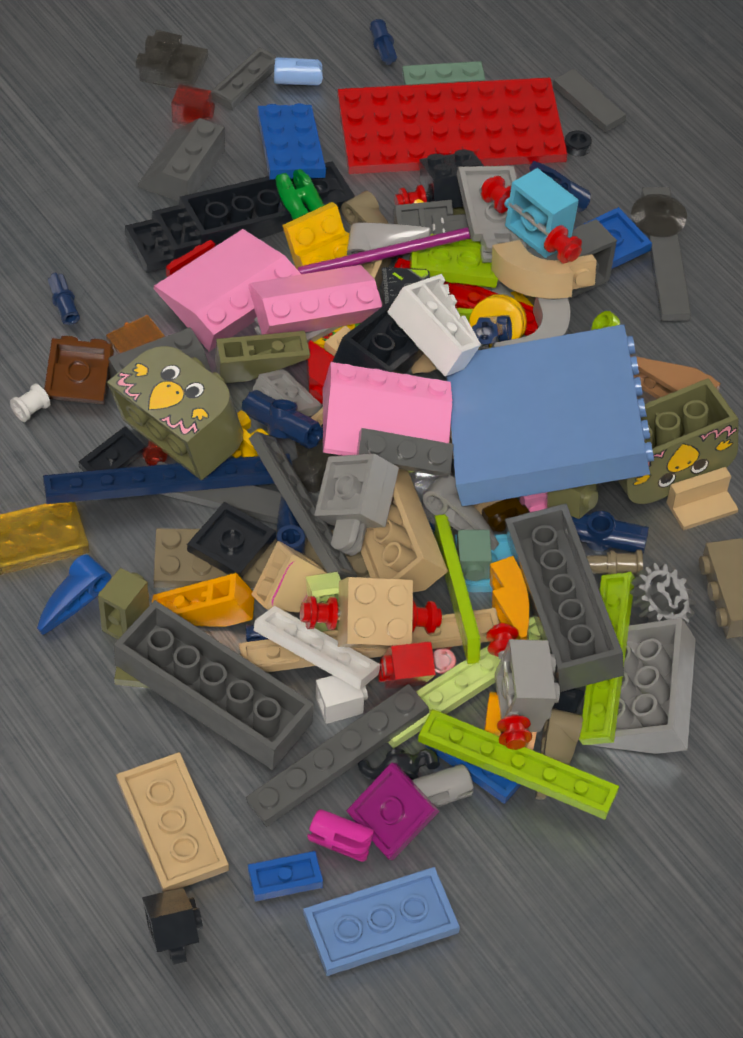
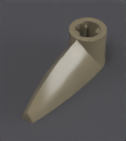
(363, 209)
(560, 738)

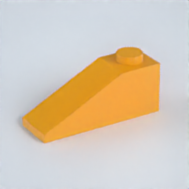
(211, 602)

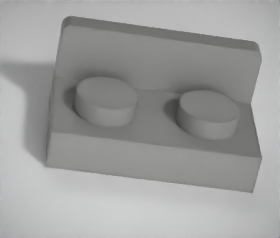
(282, 385)

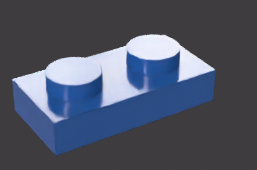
(285, 876)

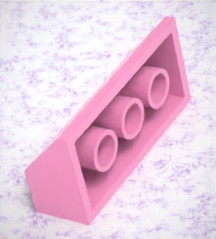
(315, 300)

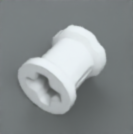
(30, 402)

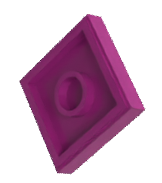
(393, 810)

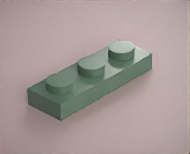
(443, 73)

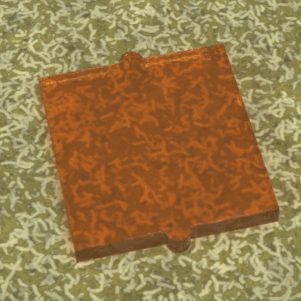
(134, 334)

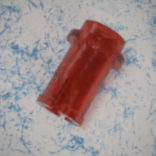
(153, 454)

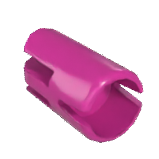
(340, 835)

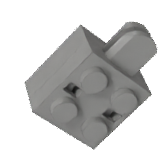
(355, 497)

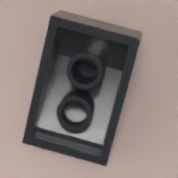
(378, 345)

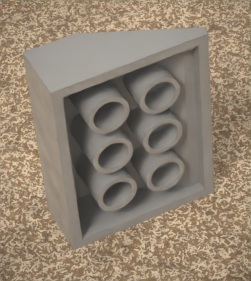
(656, 688)

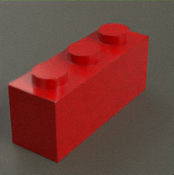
(407, 665)

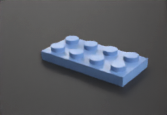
(380, 921)

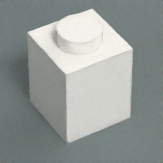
(339, 699)

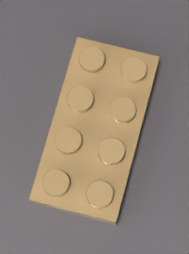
(172, 822)

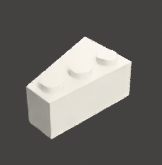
(435, 325)

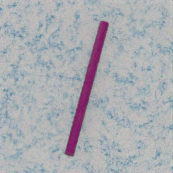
(388, 251)

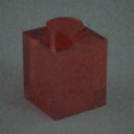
(191, 104)

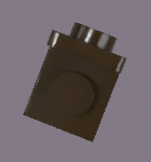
(498, 512)

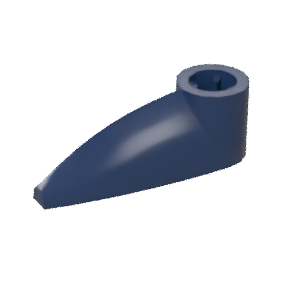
(576, 190)
(288, 528)

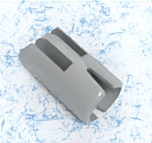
(446, 785)

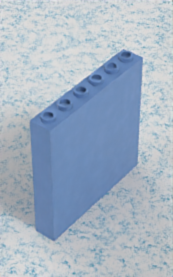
(548, 416)

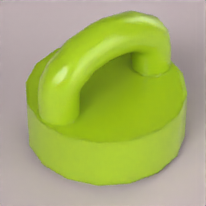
(604, 320)

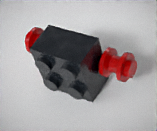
(439, 178)

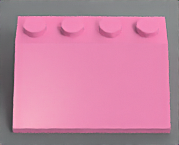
(214, 288)
(382, 402)

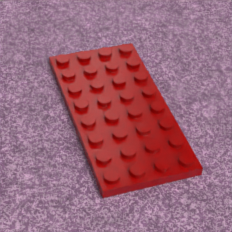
(494, 119)

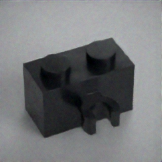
(172, 922)

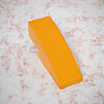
(510, 595)

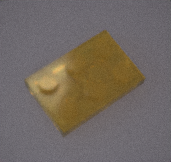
(40, 536)

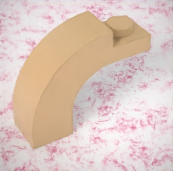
(538, 276)

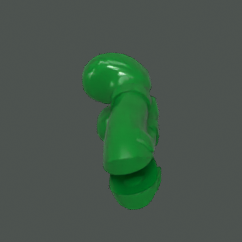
(294, 198)

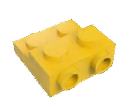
(317, 236)

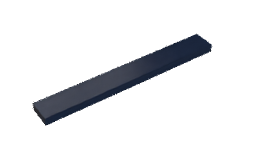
(152, 480)

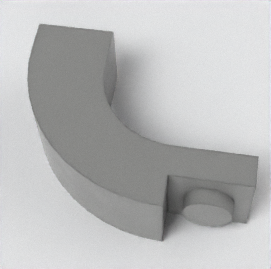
(551, 317)

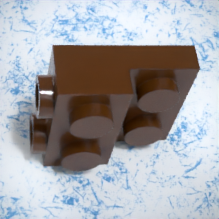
(78, 370)

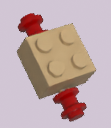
(372, 613)

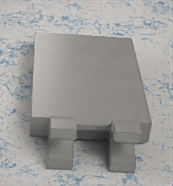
(482, 218)

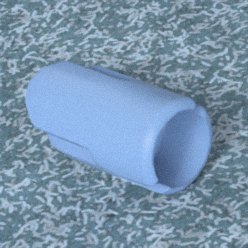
(297, 71)

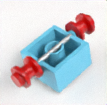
(537, 213)

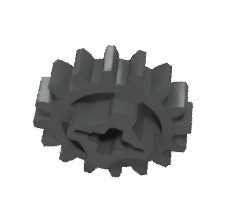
(663, 596)

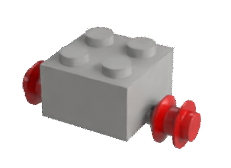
(522, 684)

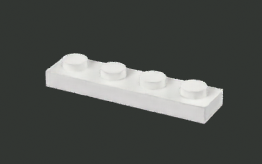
(316, 647)

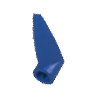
(78, 589)

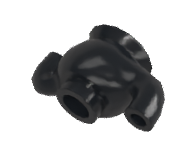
(407, 762)

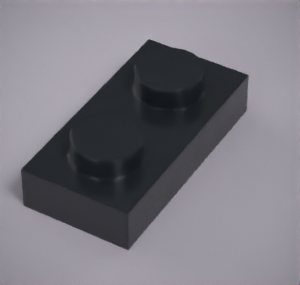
(114, 453)

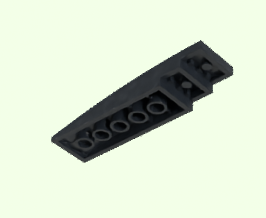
(221, 214)

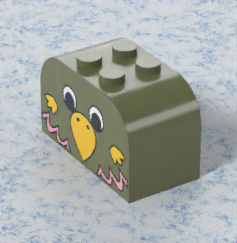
(179, 408)
(689, 436)

